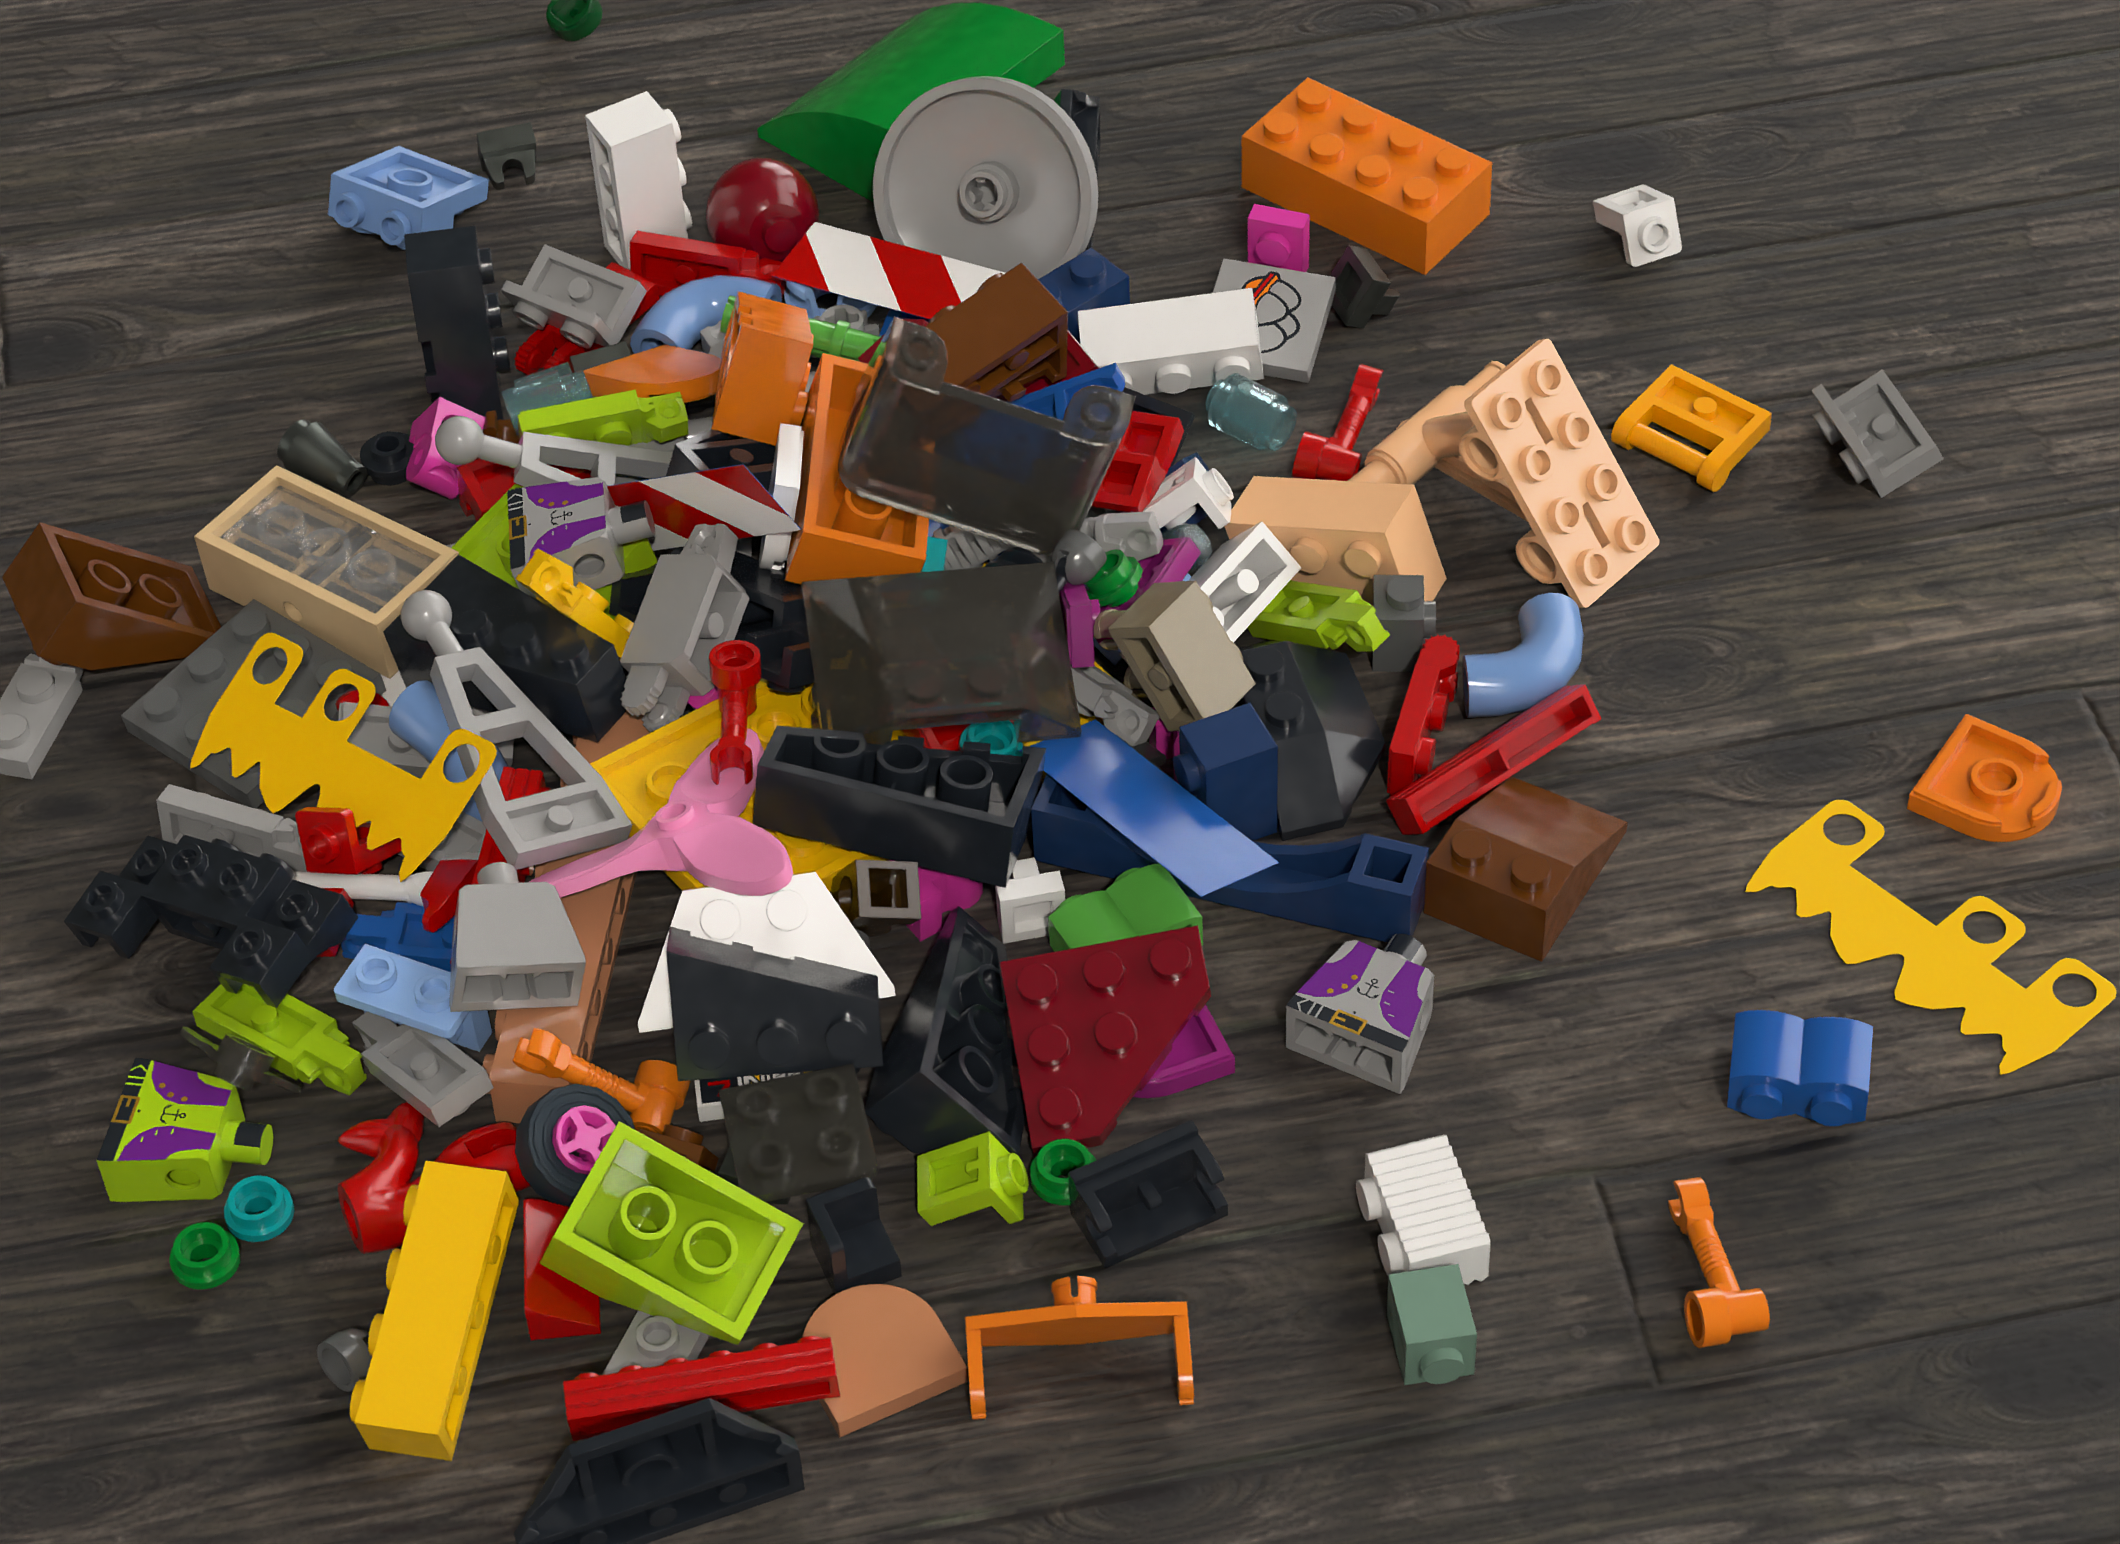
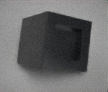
(851, 1237)

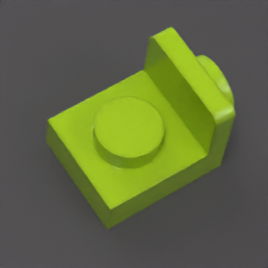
(970, 1178)

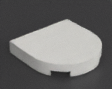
(785, 490)

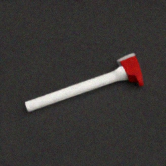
(433, 890)

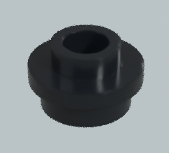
(387, 457)

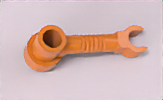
(648, 1099)
(1723, 1308)

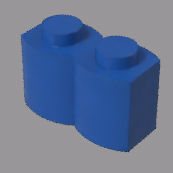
(1800, 1067)

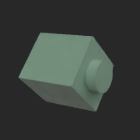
(1431, 1325)

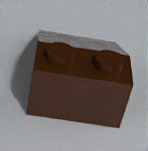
(105, 602)
(1519, 865)

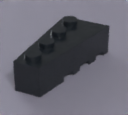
(549, 657)
(901, 800)

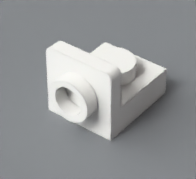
(1644, 220)
(1184, 489)

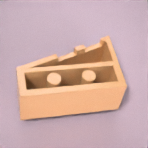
(1344, 530)

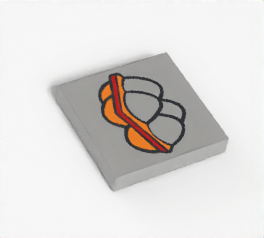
(1289, 312)

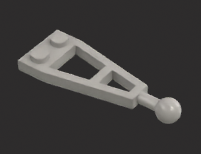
(462, 441)
(533, 826)

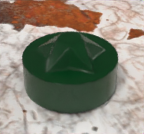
(574, 18)

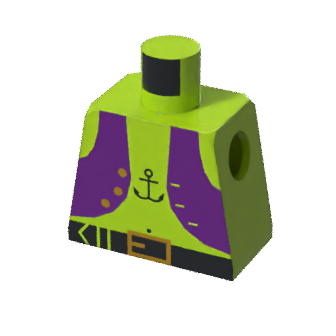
(177, 1136)

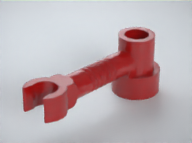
(1333, 457)
(735, 671)

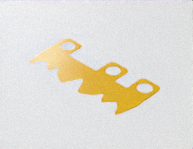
(315, 750)
(1940, 961)

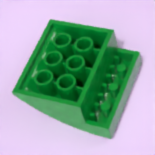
(850, 112)

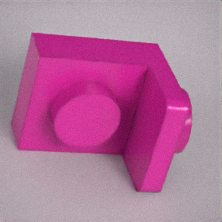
(1278, 238)

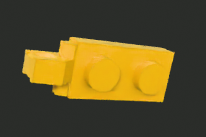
(553, 585)

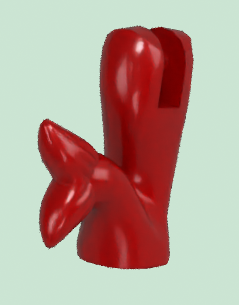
(376, 1194)

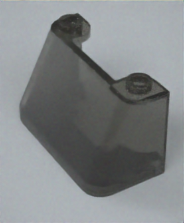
(973, 455)

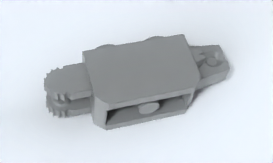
(682, 617)

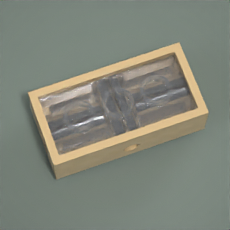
(319, 562)

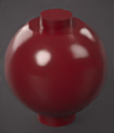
(761, 207)

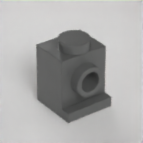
(1407, 619)

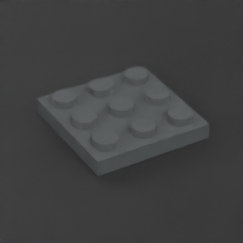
(179, 705)

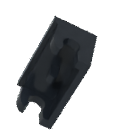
(1147, 1194)

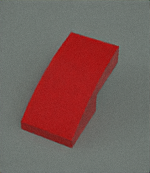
(1140, 462)

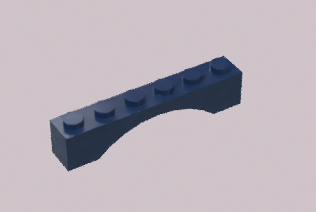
(1348, 885)

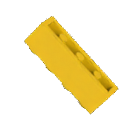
(435, 1311)

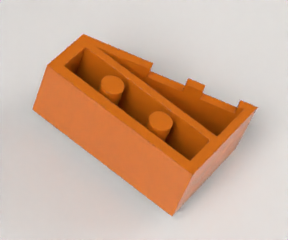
(763, 369)

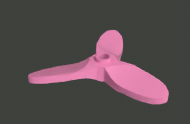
(694, 834)

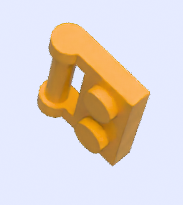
(1698, 413)

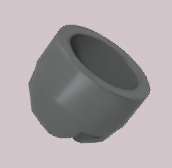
(345, 1357)

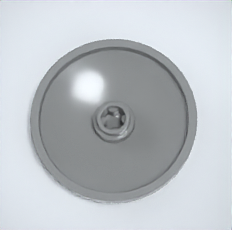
(987, 177)

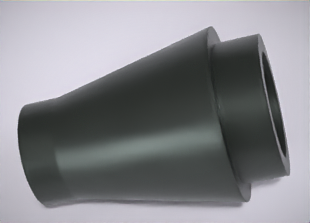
(318, 457)

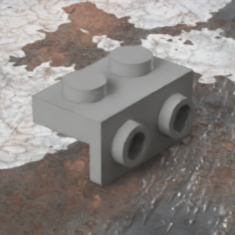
(575, 297)
(1879, 433)

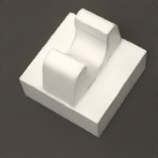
(1028, 901)

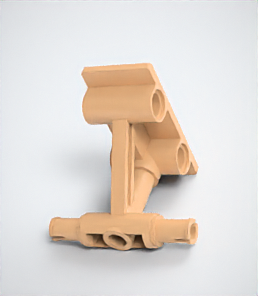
(1537, 452)

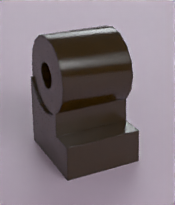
(878, 894)

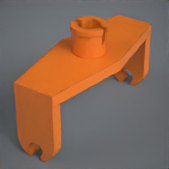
(1075, 1323)

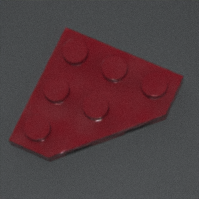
(1099, 1026)

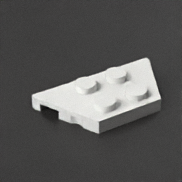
(786, 923)

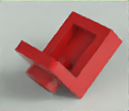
(336, 845)

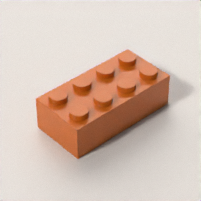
(1366, 175)
(839, 529)

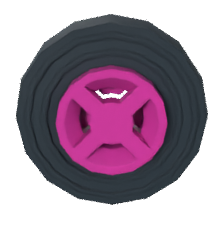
(558, 1125)

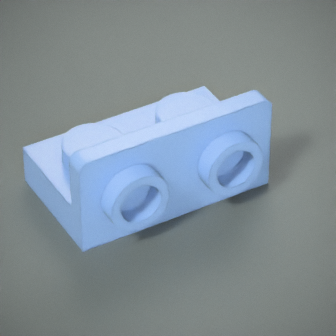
(411, 996)

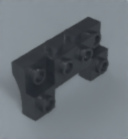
(770, 621)
(220, 899)

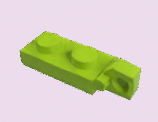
(611, 419)
(1320, 618)
(298, 1036)

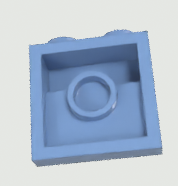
(402, 195)

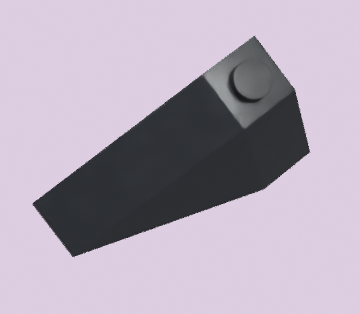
(950, 1051)

